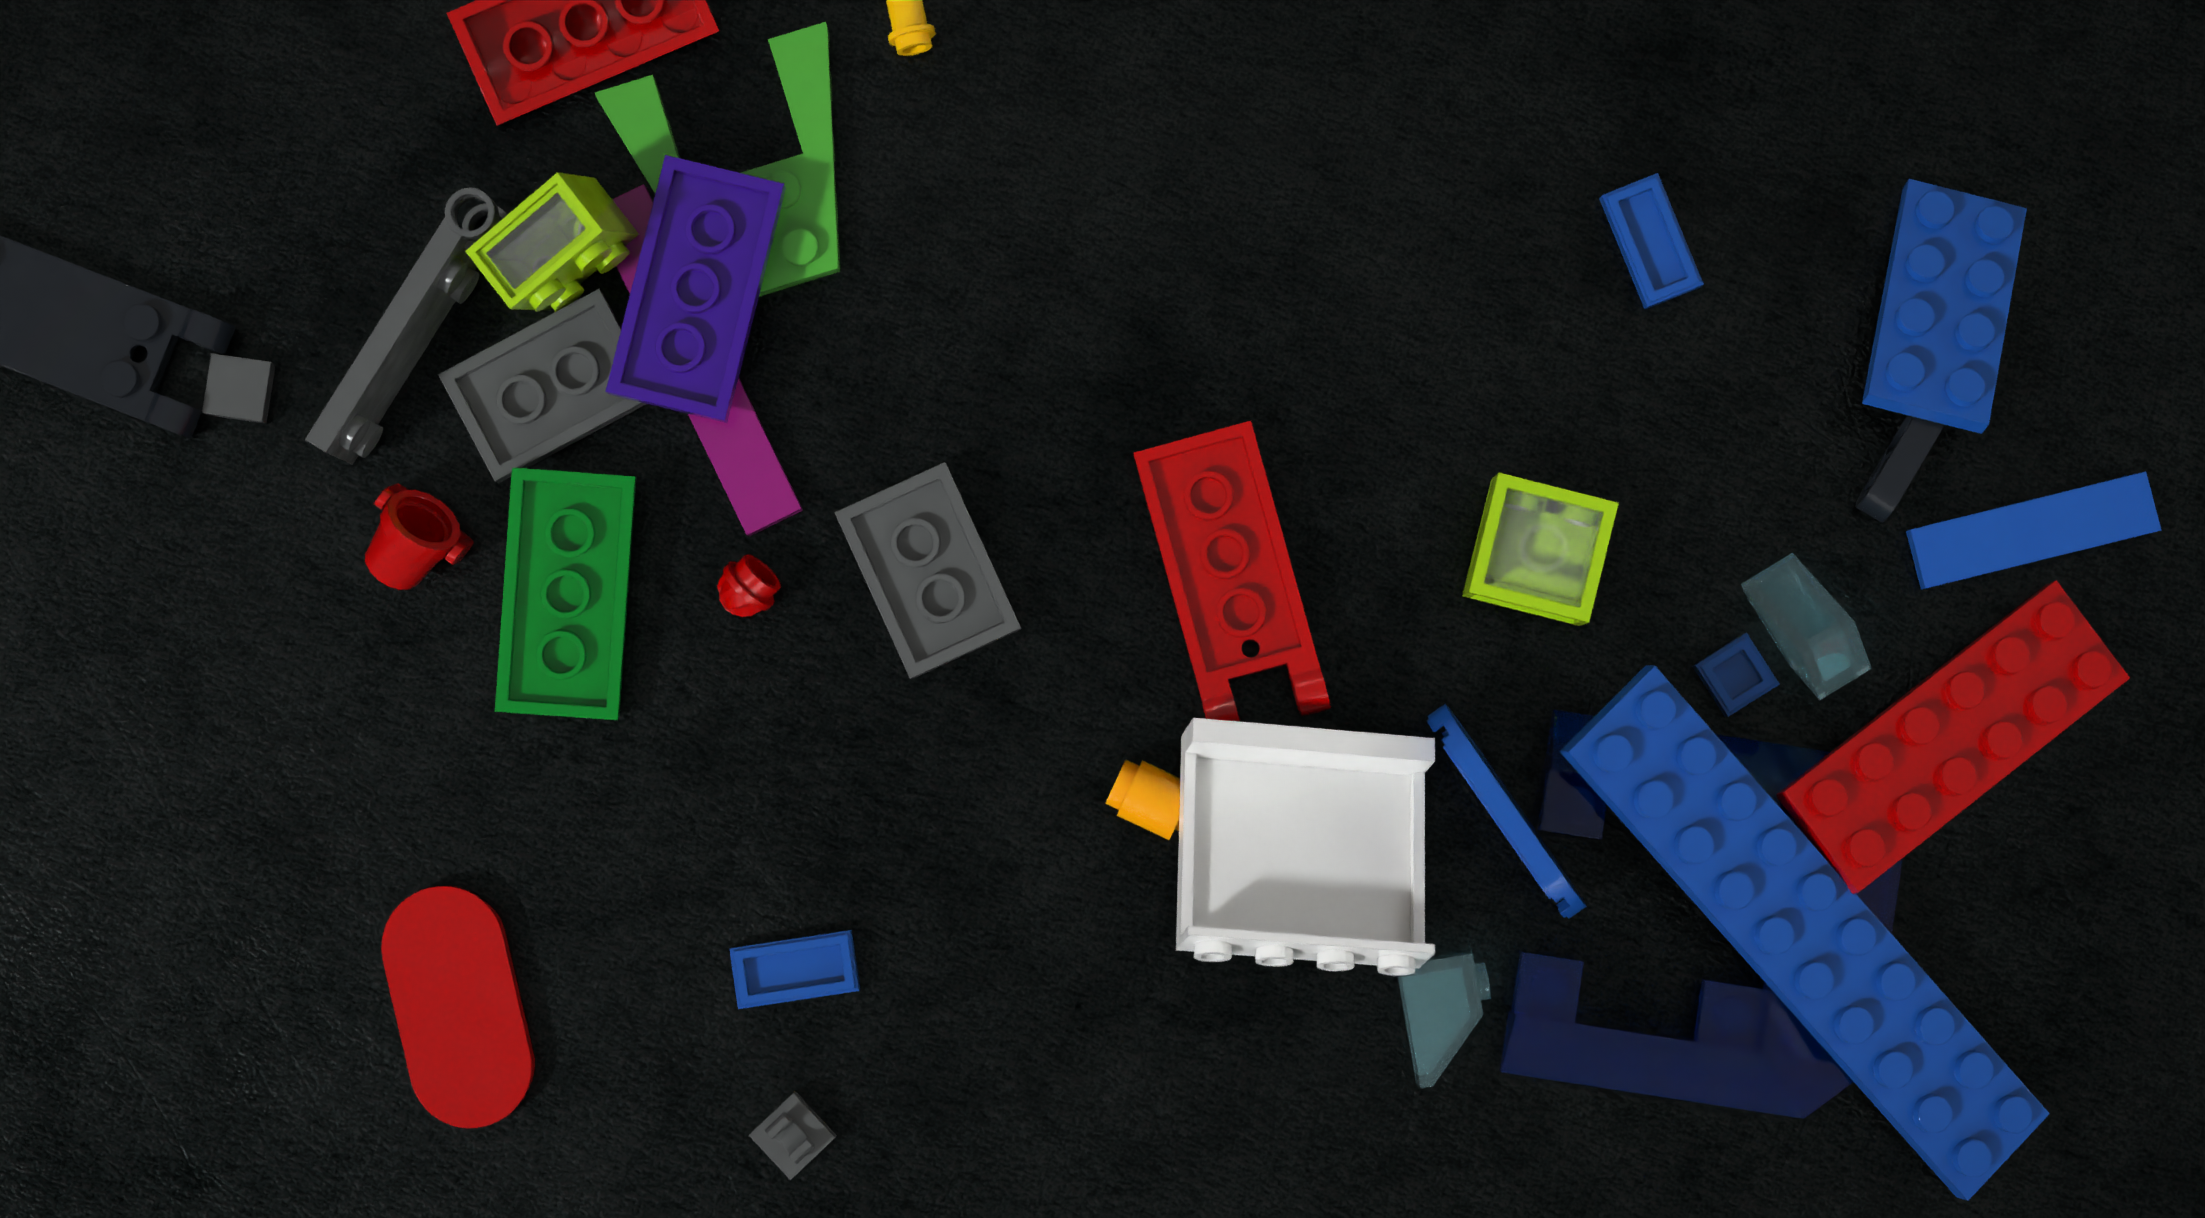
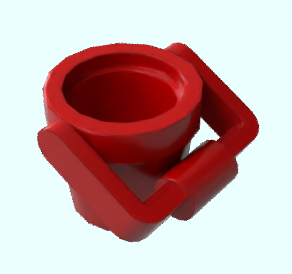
(413, 537)

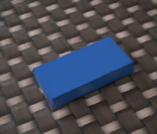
(1651, 241)
(794, 969)

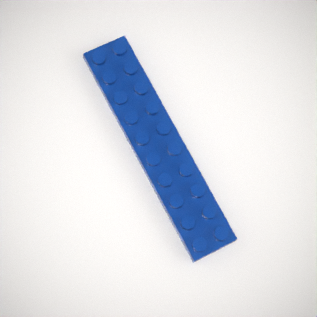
(1805, 932)

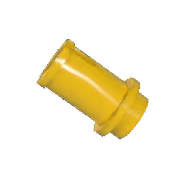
(909, 27)

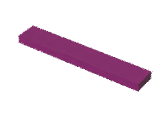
(735, 448)

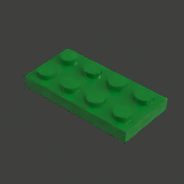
(565, 593)

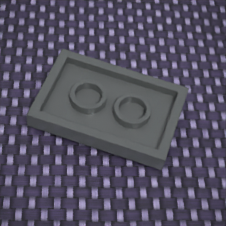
(540, 387)
(927, 570)

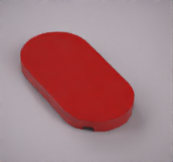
(457, 1006)

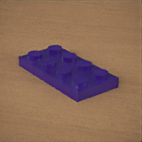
(696, 289)

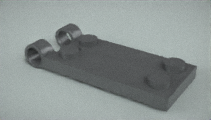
(437, 280)

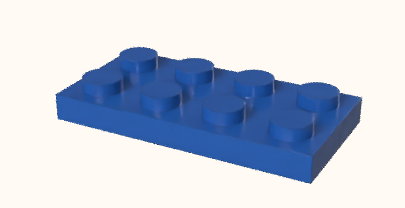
(1945, 306)

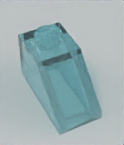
(1808, 626)
(1441, 1010)

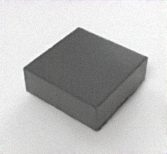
(238, 388)

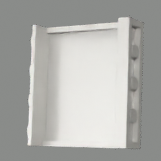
(1302, 846)

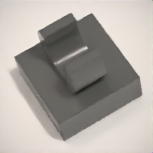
(792, 1135)

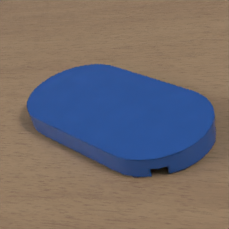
(1506, 812)

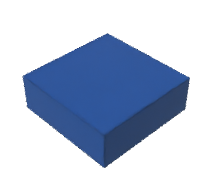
(1735, 675)

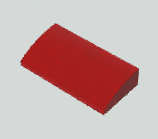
(552, 48)

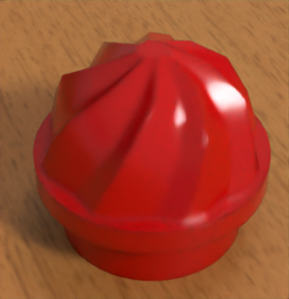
(747, 586)

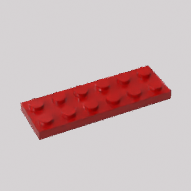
(1953, 737)

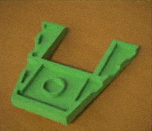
(807, 225)

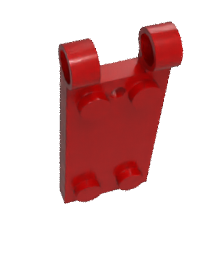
(1228, 566)

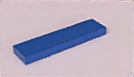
(2033, 530)

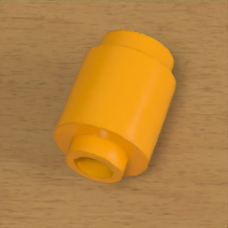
(1147, 798)

